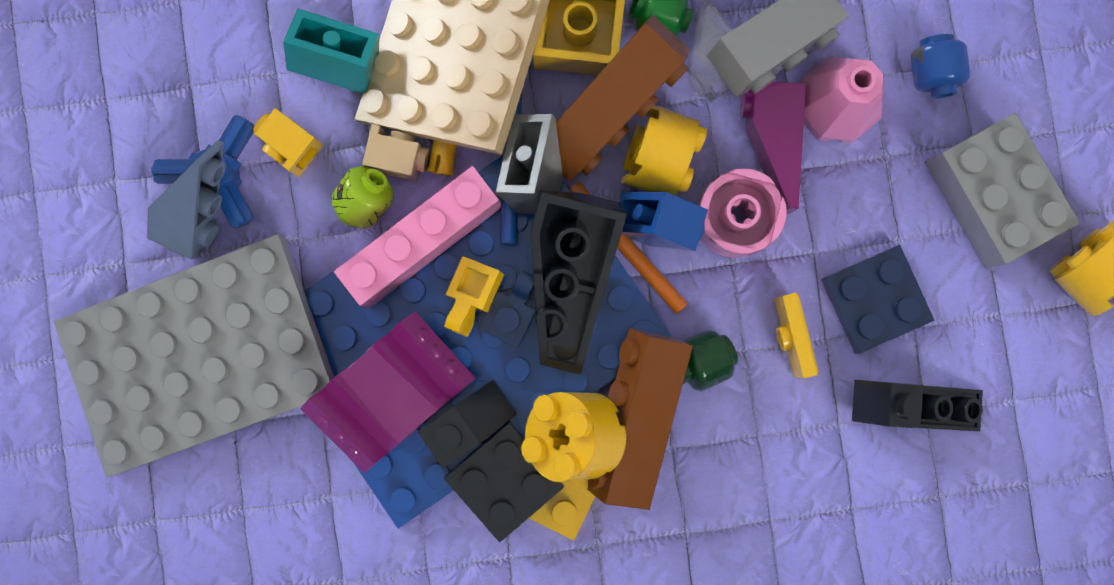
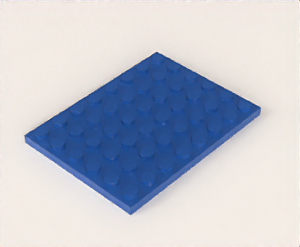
(410, 475)

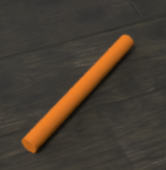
(645, 267)

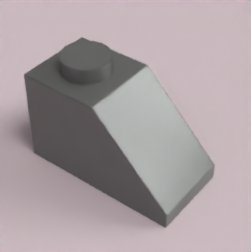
(530, 162)

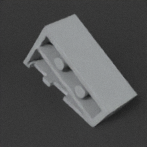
(775, 41)

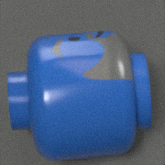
(940, 65)

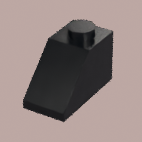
(467, 423)

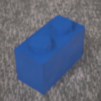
(662, 220)

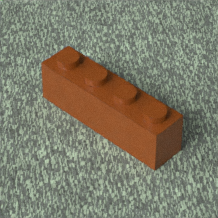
(618, 93)
(647, 399)

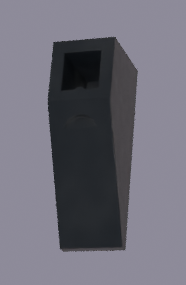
(916, 406)

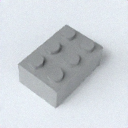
(1002, 192)

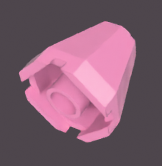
(842, 98)

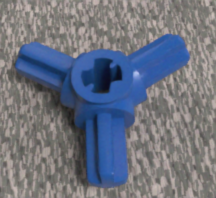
(233, 203)

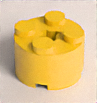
(663, 151)
(1090, 271)
(573, 436)

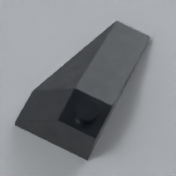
(572, 259)

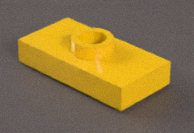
(794, 336)

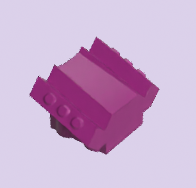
(388, 392)

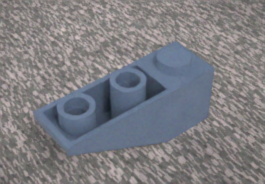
(187, 211)

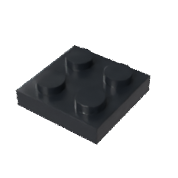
(501, 483)

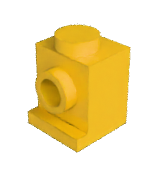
(287, 141)

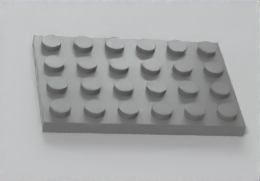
(195, 355)

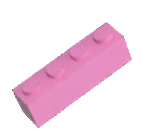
(418, 238)

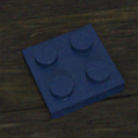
(877, 299)

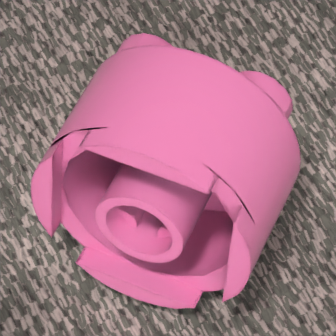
(759, 202)

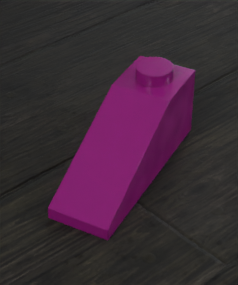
(776, 134)

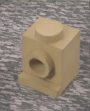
(395, 154)

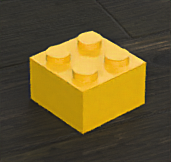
(579, 35)

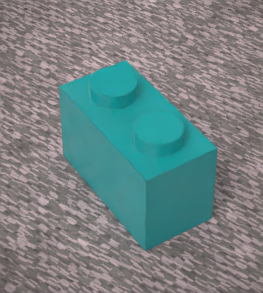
(330, 51)

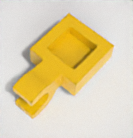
(472, 288)

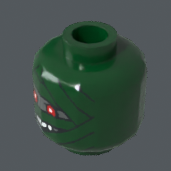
(710, 360)

